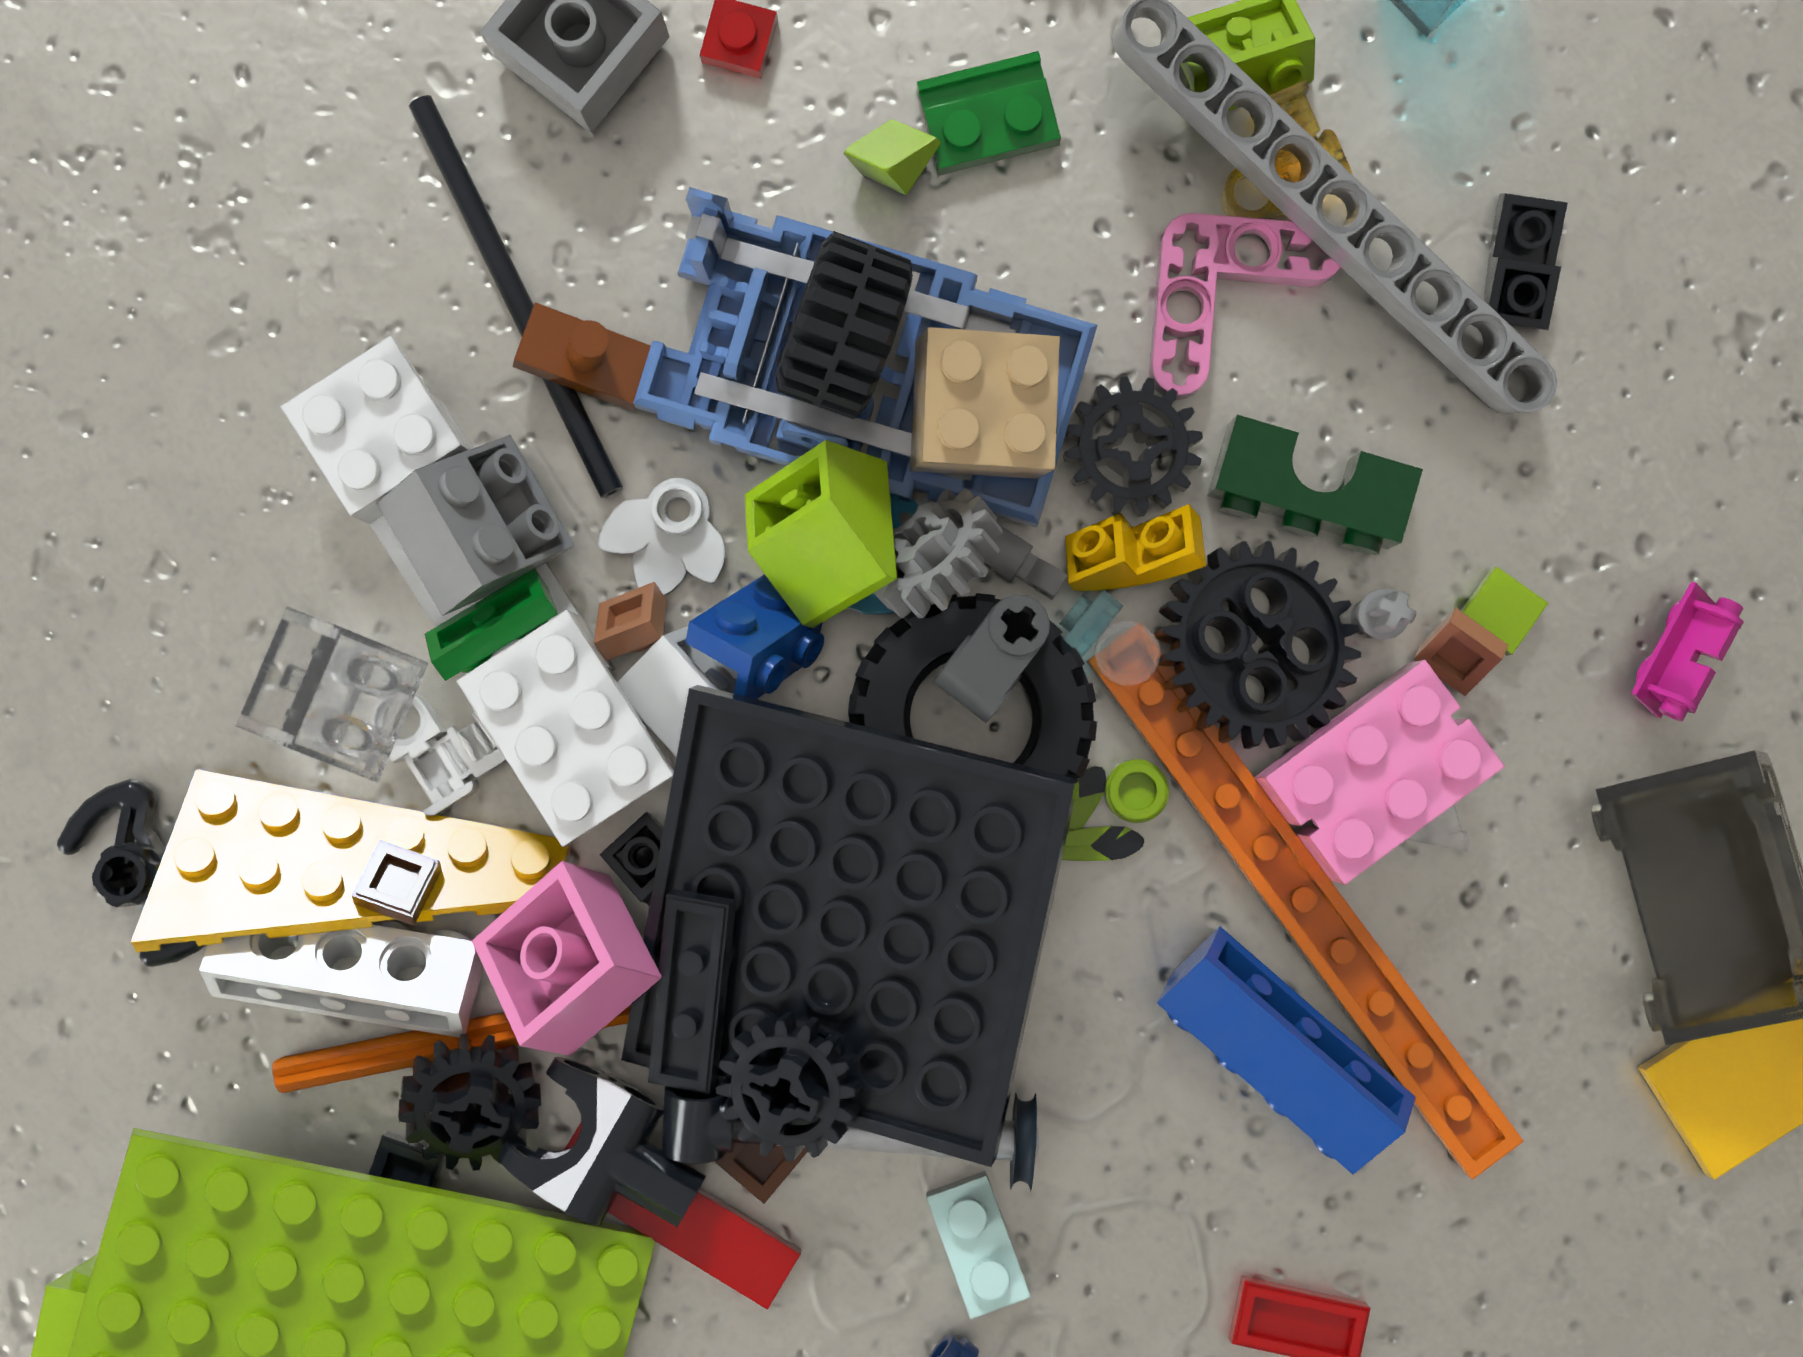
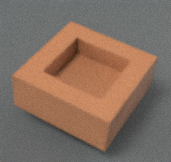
(630, 621)
(1461, 651)

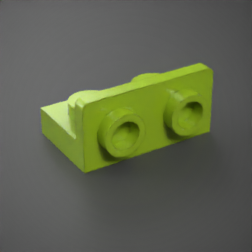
(1263, 39)

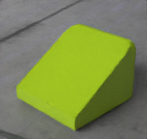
(893, 154)

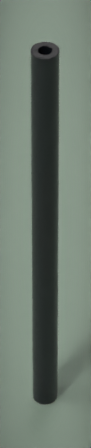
(510, 286)

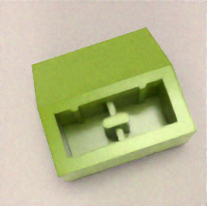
(824, 530)

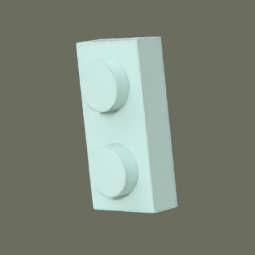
(978, 1245)

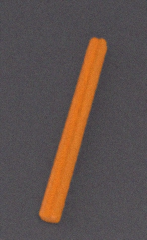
(387, 1053)

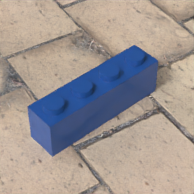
(1287, 1051)

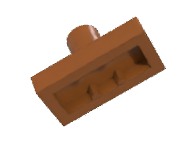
(582, 356)

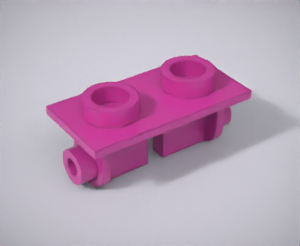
(1696, 625)

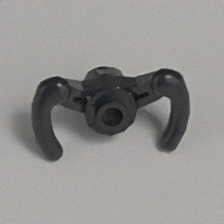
(117, 870)

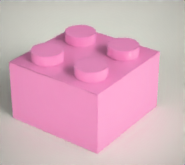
(565, 959)

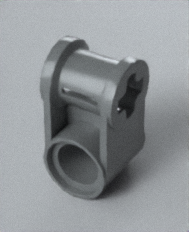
(987, 665)

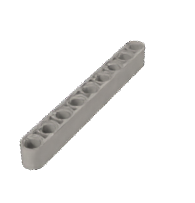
(1365, 219)

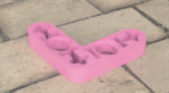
(1218, 262)

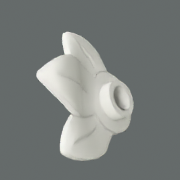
(662, 547)

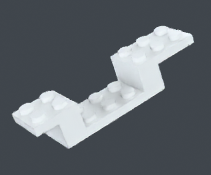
(539, 696)

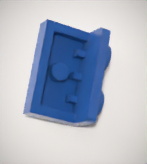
(756, 638)

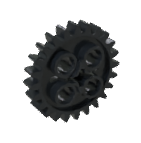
(1218, 680)

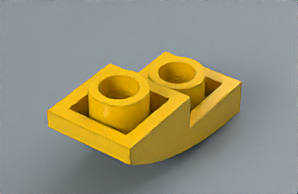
(1123, 556)

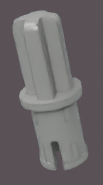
(1383, 614)

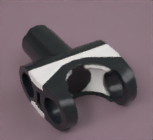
(609, 1154)

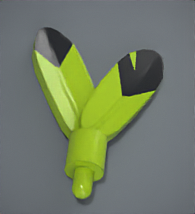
(1096, 842)

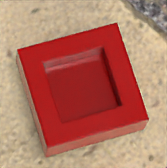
(739, 37)

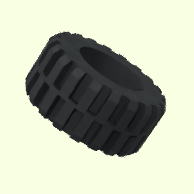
(1052, 680)

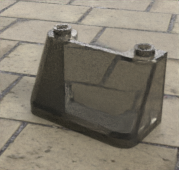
(1713, 893)

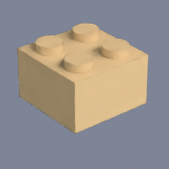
(985, 403)

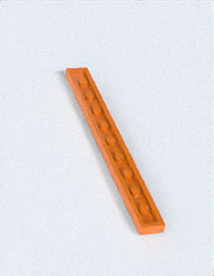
(1319, 922)

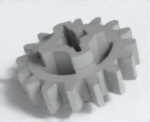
(940, 552)

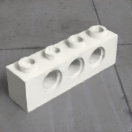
(432, 1003)

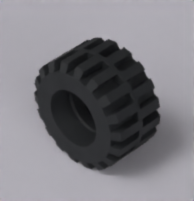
(844, 325)

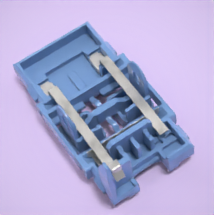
(743, 326)

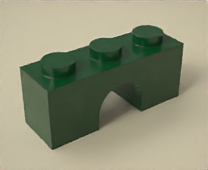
(1259, 476)

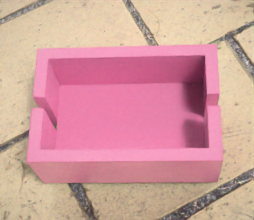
(1379, 771)

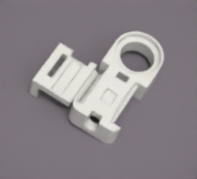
(449, 759)

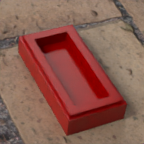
(1297, 1321)

